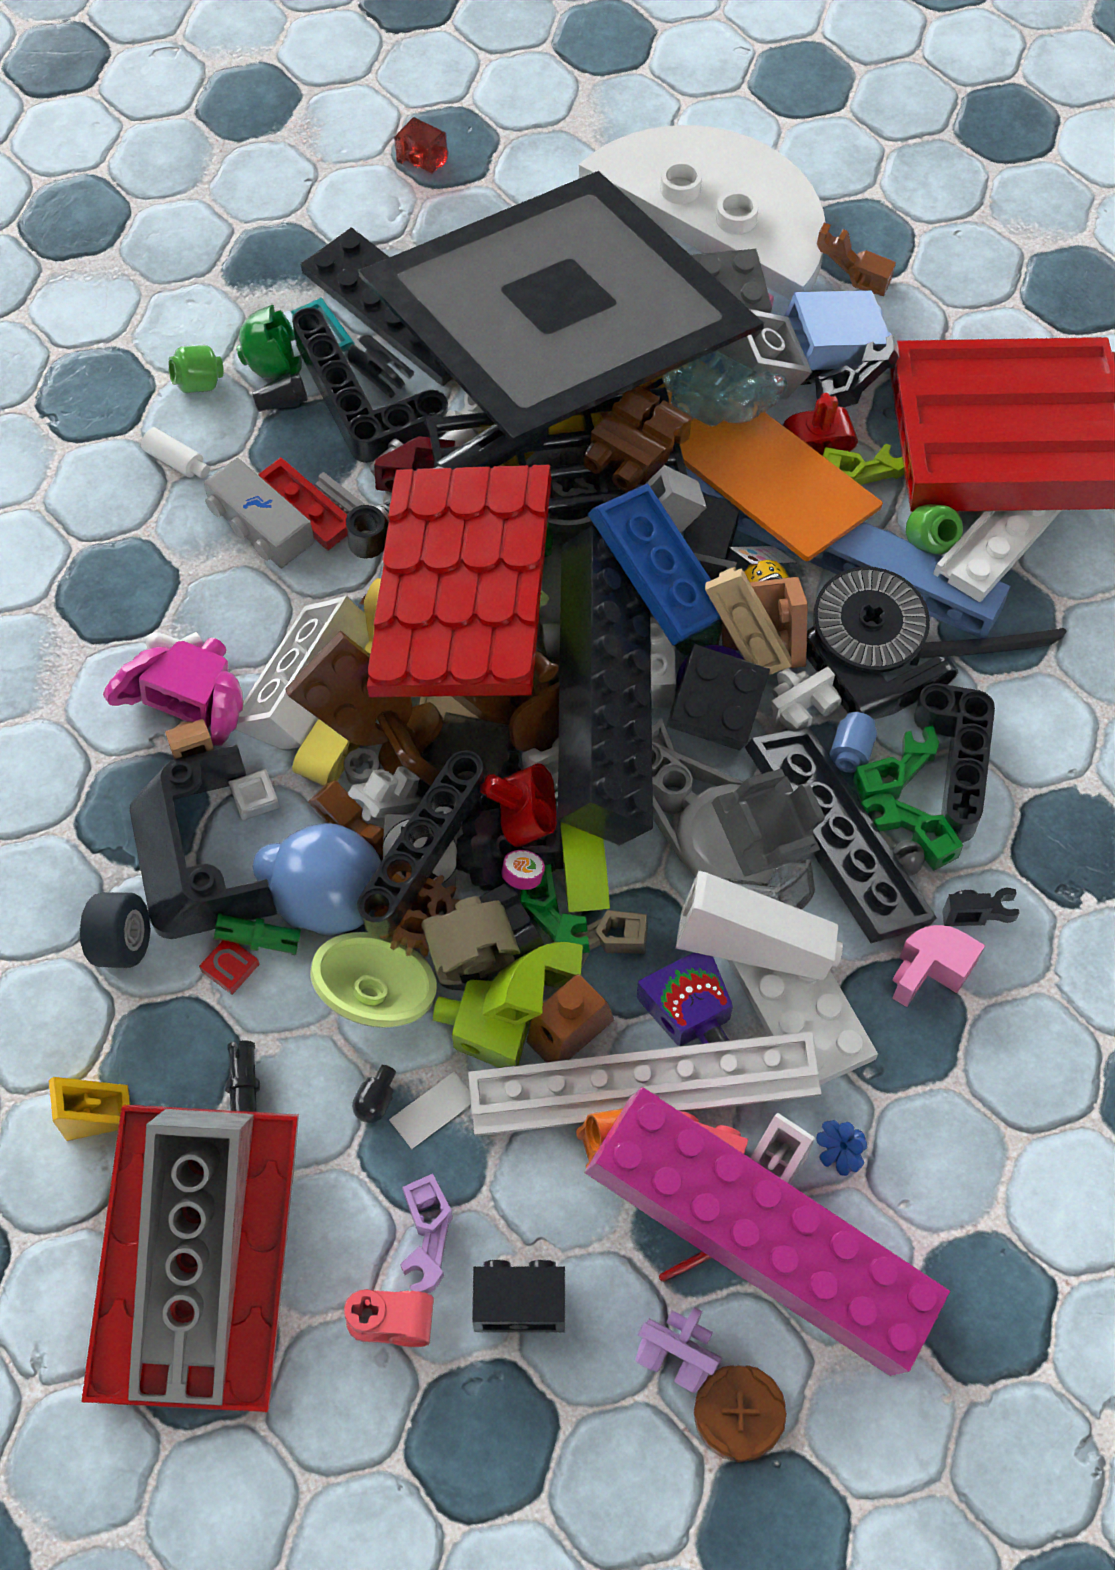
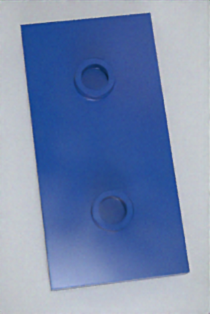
(657, 562)

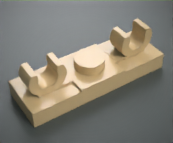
(747, 620)

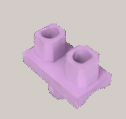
(660, 1340)

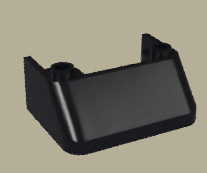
(178, 896)

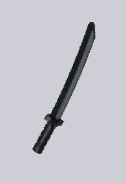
(989, 645)

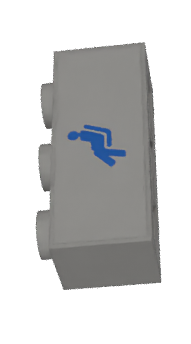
(258, 513)

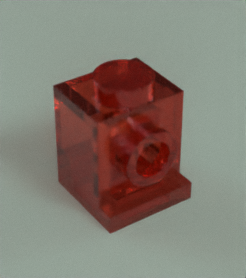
(421, 145)

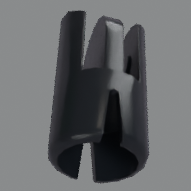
(375, 362)

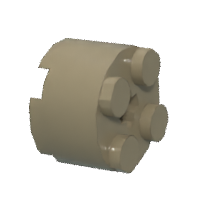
(470, 940)

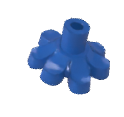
(842, 1146)

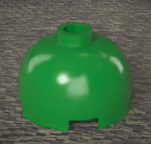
(267, 344)

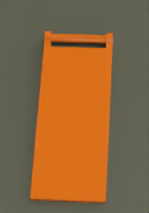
(778, 481)

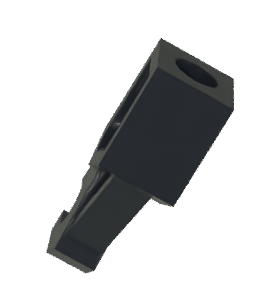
(850, 383)

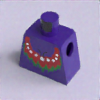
(688, 999)

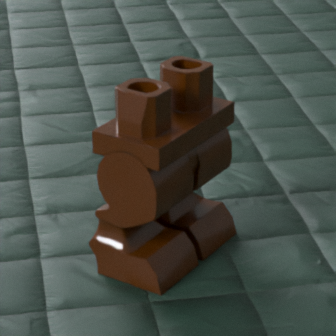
(629, 450)

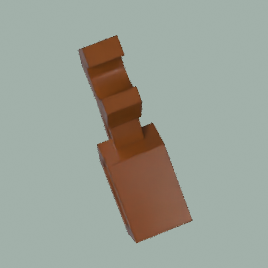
(865, 269)
(339, 808)

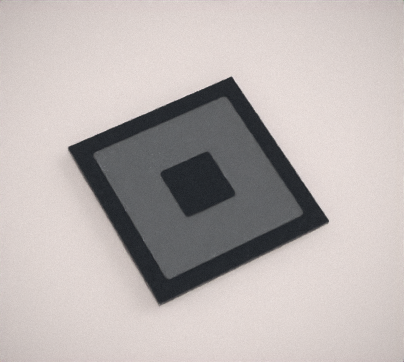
(558, 304)

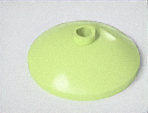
(372, 982)

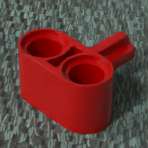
(824, 426)
(525, 802)

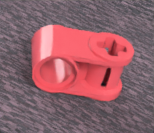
(396, 1317)

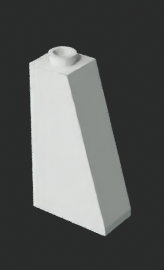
(756, 930)

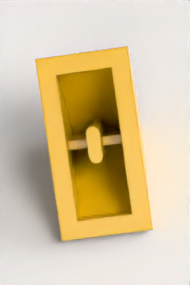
(86, 1106)

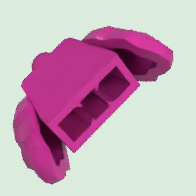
(183, 683)

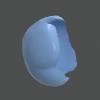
(318, 877)

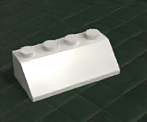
(268, 710)

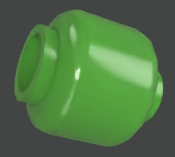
(195, 368)
(934, 528)

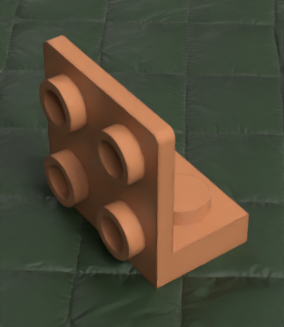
(788, 612)

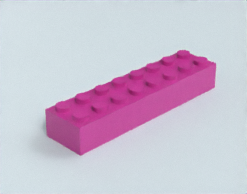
(768, 1233)

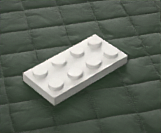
(805, 1004)

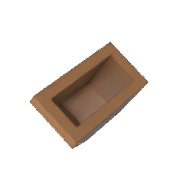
(189, 739)

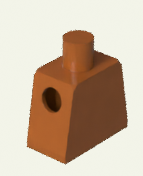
(572, 1018)

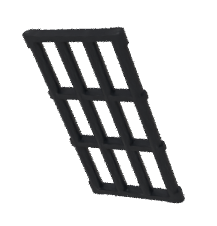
(555, 441)

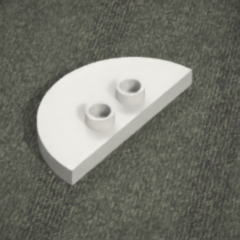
(721, 196)

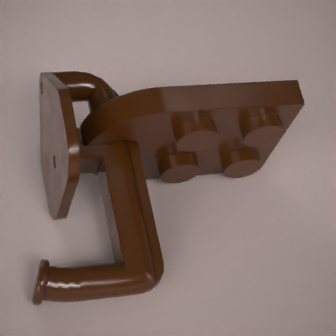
(337, 694)
(531, 718)

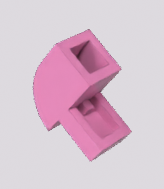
(937, 953)

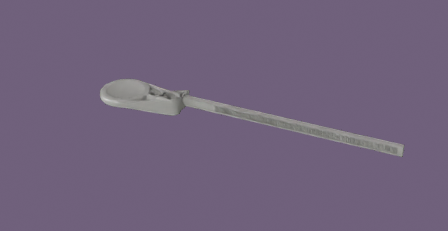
(699, 834)

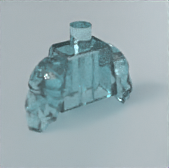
(723, 389)

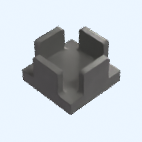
(769, 822)

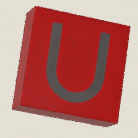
(229, 965)

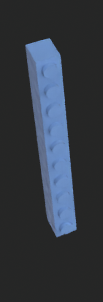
(883, 549)

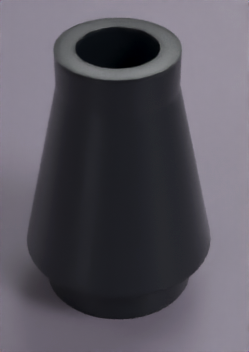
(281, 393)

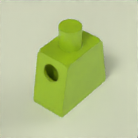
(480, 1035)

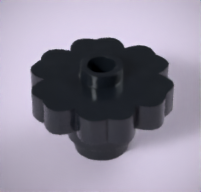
(483, 849)

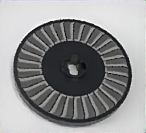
(871, 646)

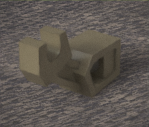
(634, 935)

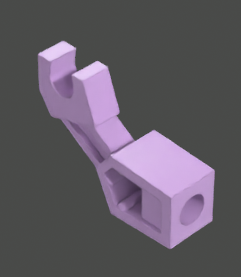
(428, 1259)

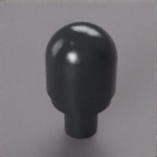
(374, 1096)

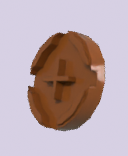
(740, 1413)

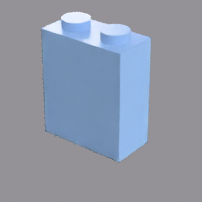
(836, 326)

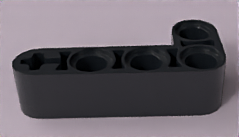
(962, 764)

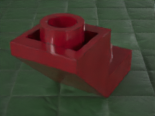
(411, 455)

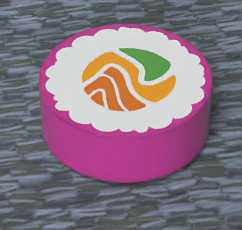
(523, 869)

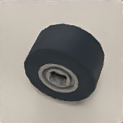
(115, 930)

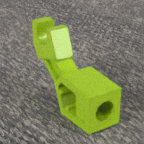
(863, 472)

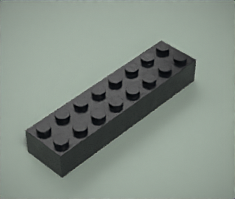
(603, 695)

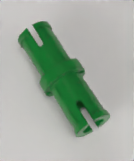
(257, 934)

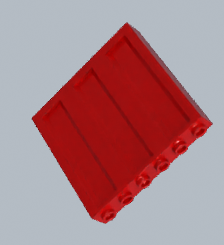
(1007, 423)

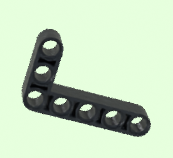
(330, 367)

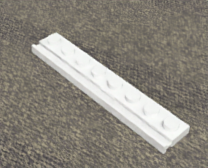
(991, 549)
(681, 1076)

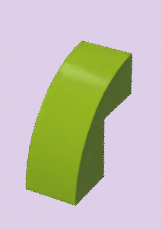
(584, 870)
(519, 987)

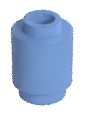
(853, 741)

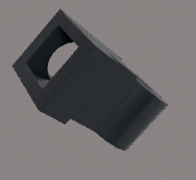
(523, 930)

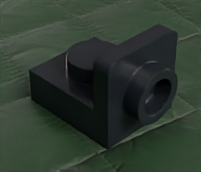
(550, 848)

